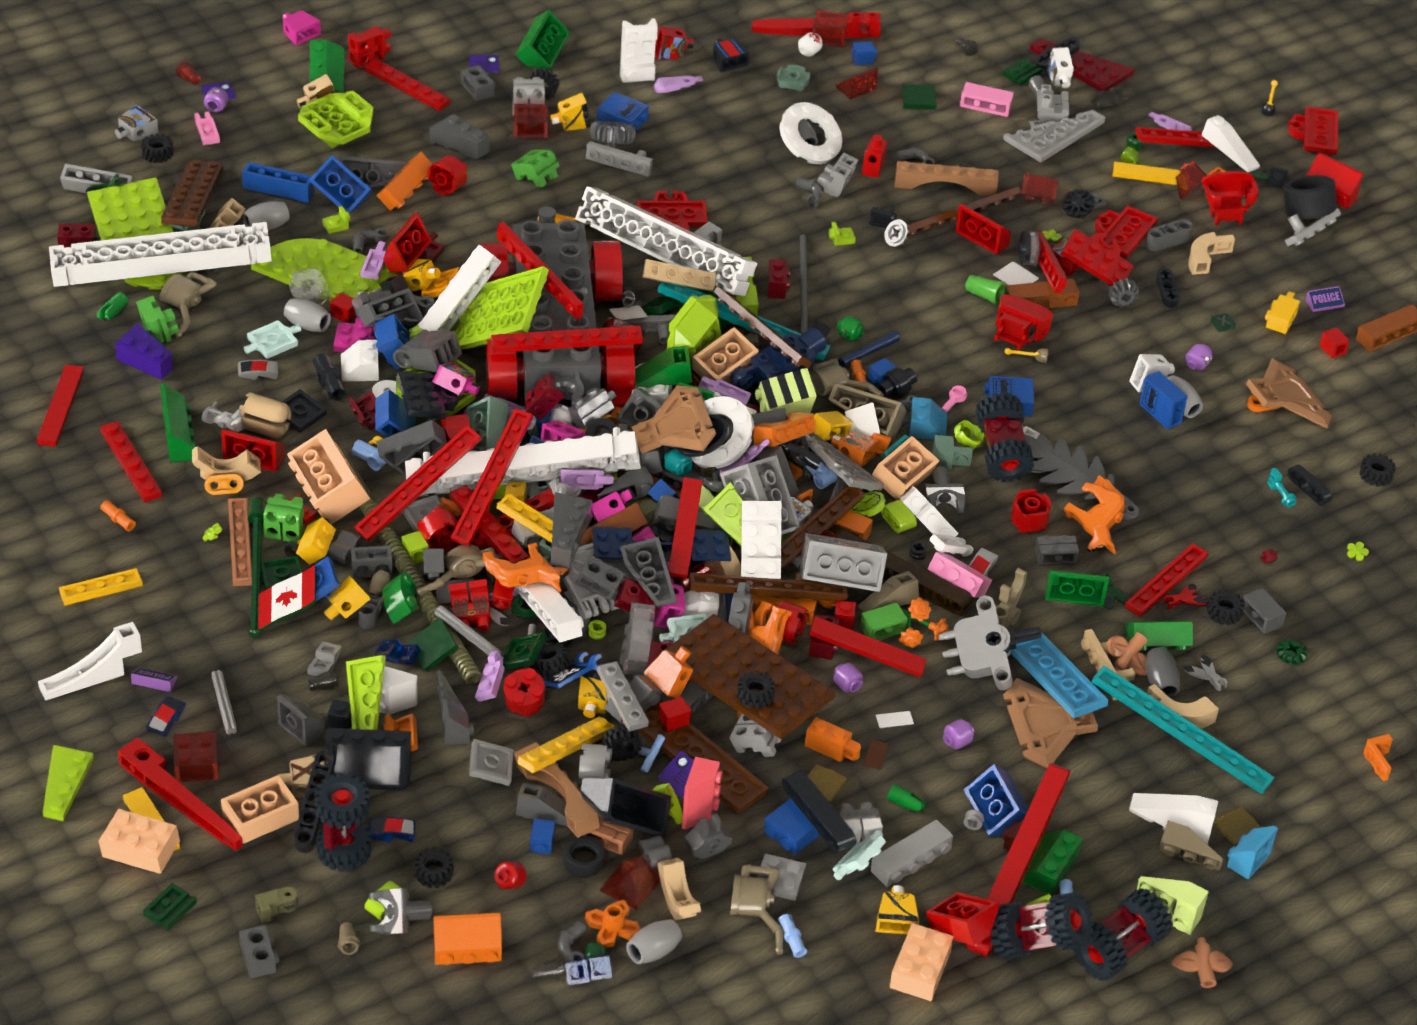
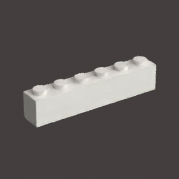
(460, 291)
(552, 610)

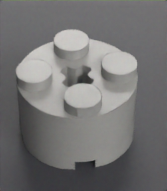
(594, 761)

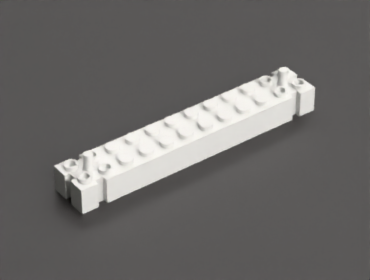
(664, 239)
(159, 254)
(540, 461)

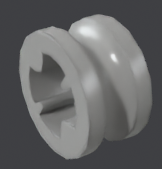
(973, 819)

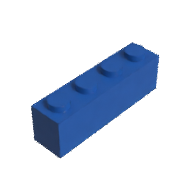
(277, 182)

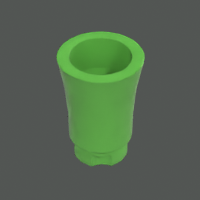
(986, 288)

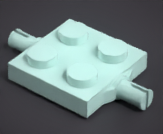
(272, 339)
(681, 625)
(859, 855)

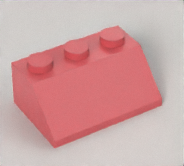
(701, 792)

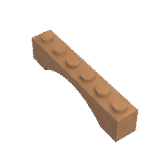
(911, 175)
(579, 814)

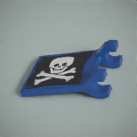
(573, 671)

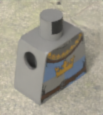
(136, 124)

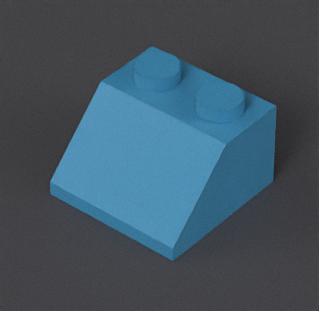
(927, 419)
(1252, 851)

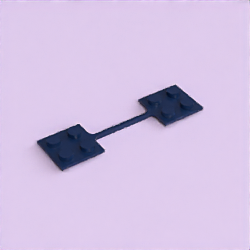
(707, 544)

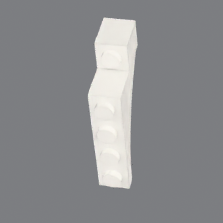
(97, 667)

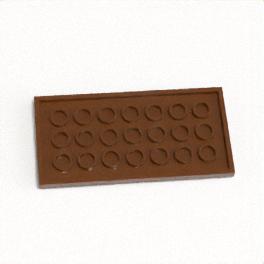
(725, 653)

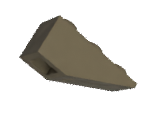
(898, 588)
(1186, 844)

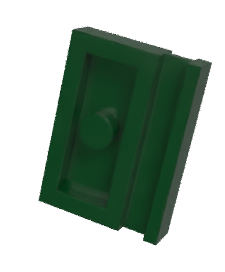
(1021, 71)
(169, 906)

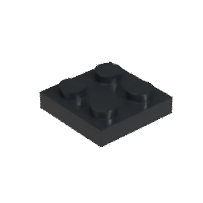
(303, 410)

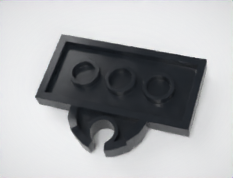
(425, 397)

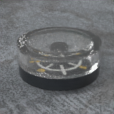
(1028, 248)

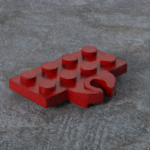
(1317, 129)
(677, 208)
(1126, 228)
(1097, 256)

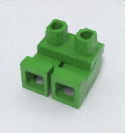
(536, 166)
(156, 321)
(284, 517)

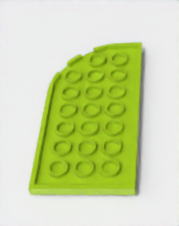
(131, 212)
(336, 263)
(501, 308)

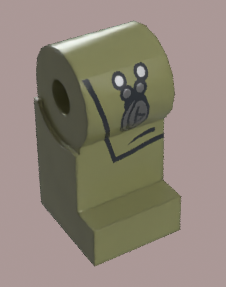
(275, 902)

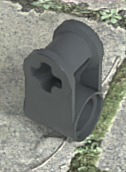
(370, 612)

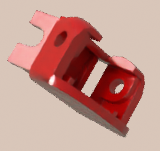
(1224, 194)
(1015, 320)

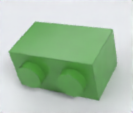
(883, 622)

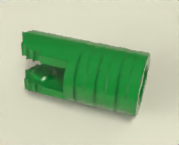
(113, 306)
(905, 799)

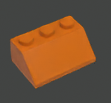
(467, 938)

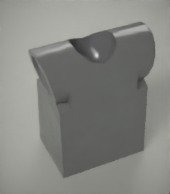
(428, 350)

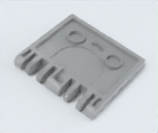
(584, 597)

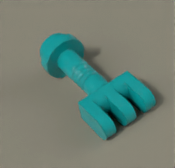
(1274, 483)

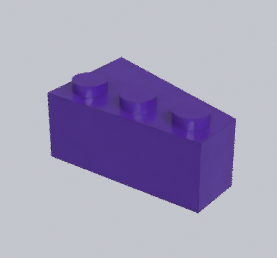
(144, 352)

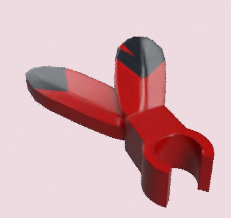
(1185, 596)

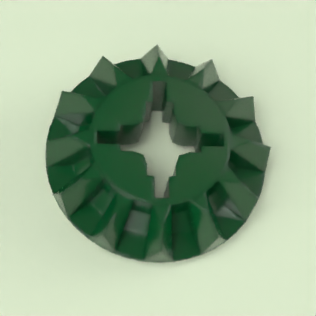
(518, 607)
(1289, 656)

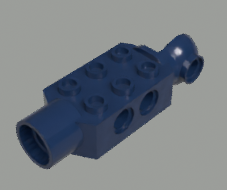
(773, 363)

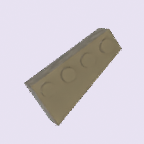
(888, 411)

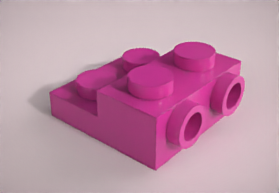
(350, 333)

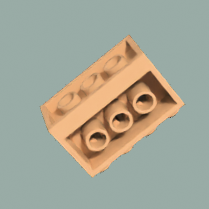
(327, 477)

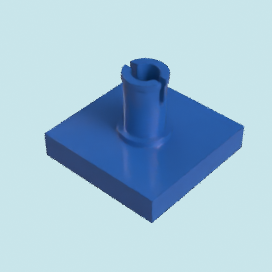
(325, 578)

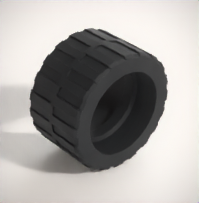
(1310, 196)

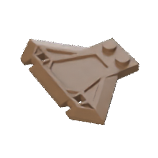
(1284, 389)
(678, 423)
(1043, 723)

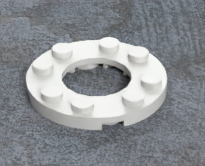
(795, 143)
(741, 436)

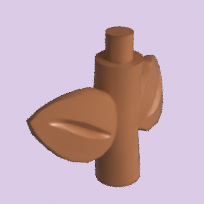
(1128, 653)
(1203, 962)

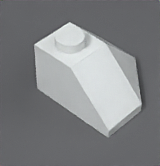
(701, 603)

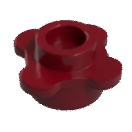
(1269, 556)

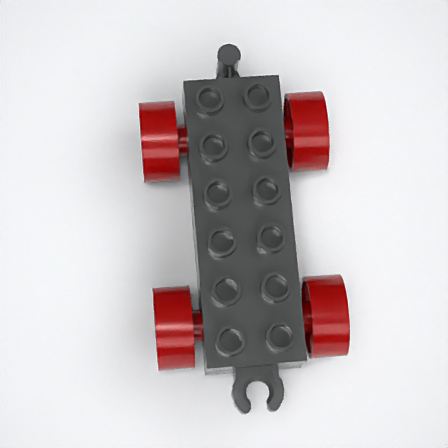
(579, 369)

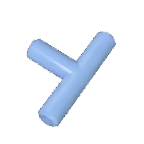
(651, 753)

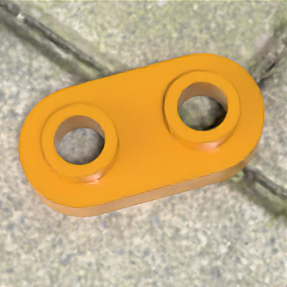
(223, 484)

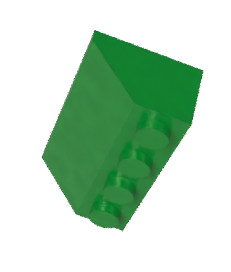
(543, 41)
(177, 424)

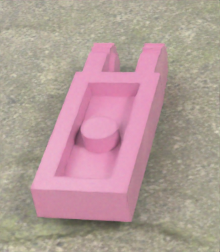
(207, 129)

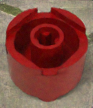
(447, 175)
(1030, 511)
(438, 529)
(795, 623)
(524, 692)

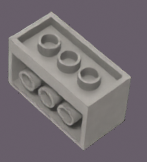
(764, 482)
(842, 562)

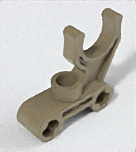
(1009, 597)

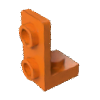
(1374, 752)

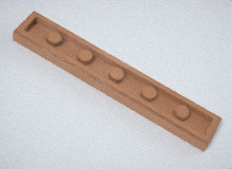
(240, 542)

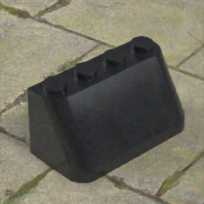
(375, 756)
(627, 804)

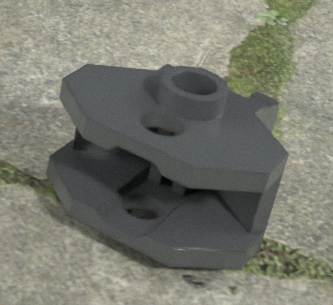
(708, 837)

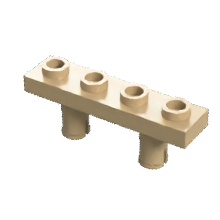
(679, 275)
(1098, 655)

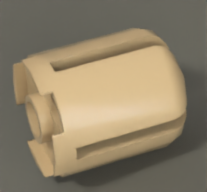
(265, 416)

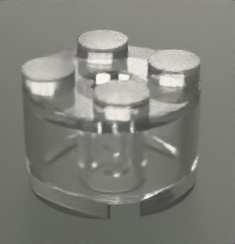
(309, 285)

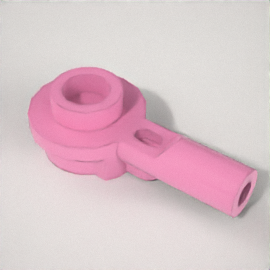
(956, 394)

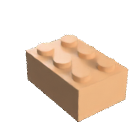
(724, 356)
(905, 468)
(260, 809)
(139, 841)
(921, 962)

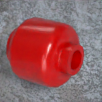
(510, 875)

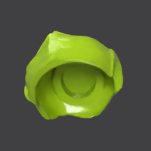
(968, 434)

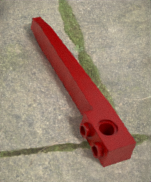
(859, 26)
(151, 771)

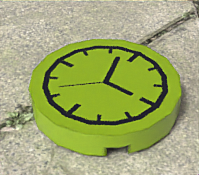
(871, 504)

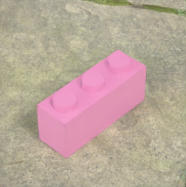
(986, 99)
(959, 574)

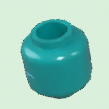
(677, 463)

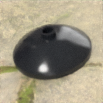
(722, 431)

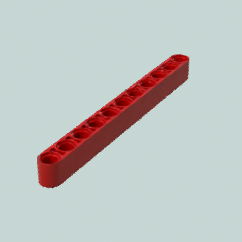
(1026, 843)

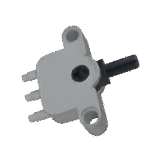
(976, 647)

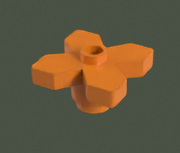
(612, 923)

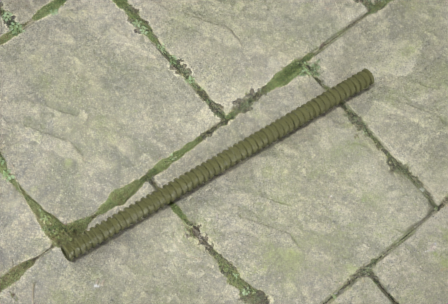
(427, 601)

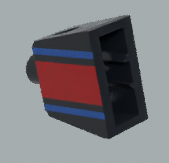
(729, 55)

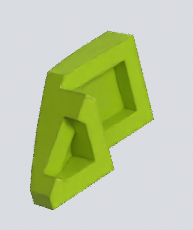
(675, 809)

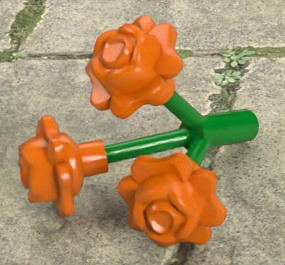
(920, 611)

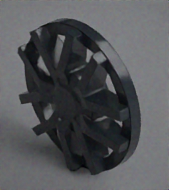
(1078, 203)

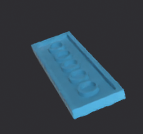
(1059, 676)

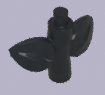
(799, 452)

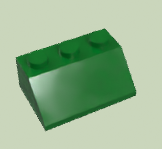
(329, 60)
(1076, 588)
(1163, 633)
(1053, 860)

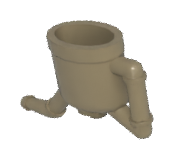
(185, 293)
(827, 373)
(461, 564)
(754, 895)

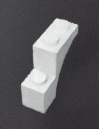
(927, 513)

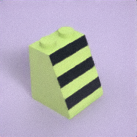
(787, 391)

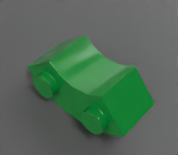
(399, 597)

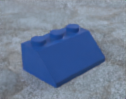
(340, 185)
(997, 800)

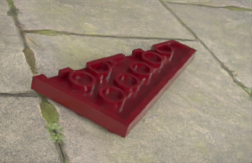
(1091, 69)

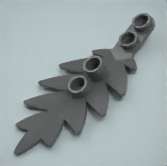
(1071, 469)

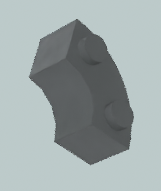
(645, 691)

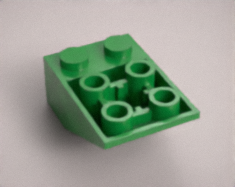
(665, 369)

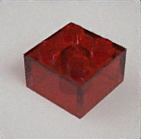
(195, 756)

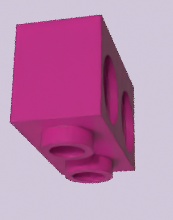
(558, 431)

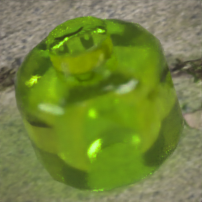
(1129, 156)

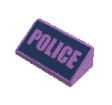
(1325, 299)
(153, 679)

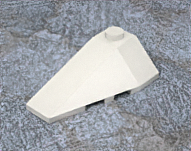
(1225, 138)
(1186, 810)

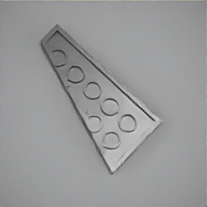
(1051, 137)
(843, 466)

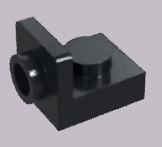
(881, 217)

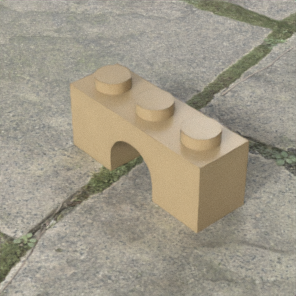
(228, 214)

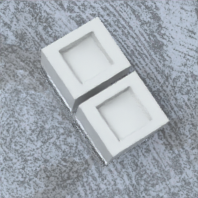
(861, 821)

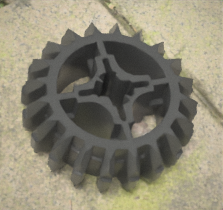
(612, 132)

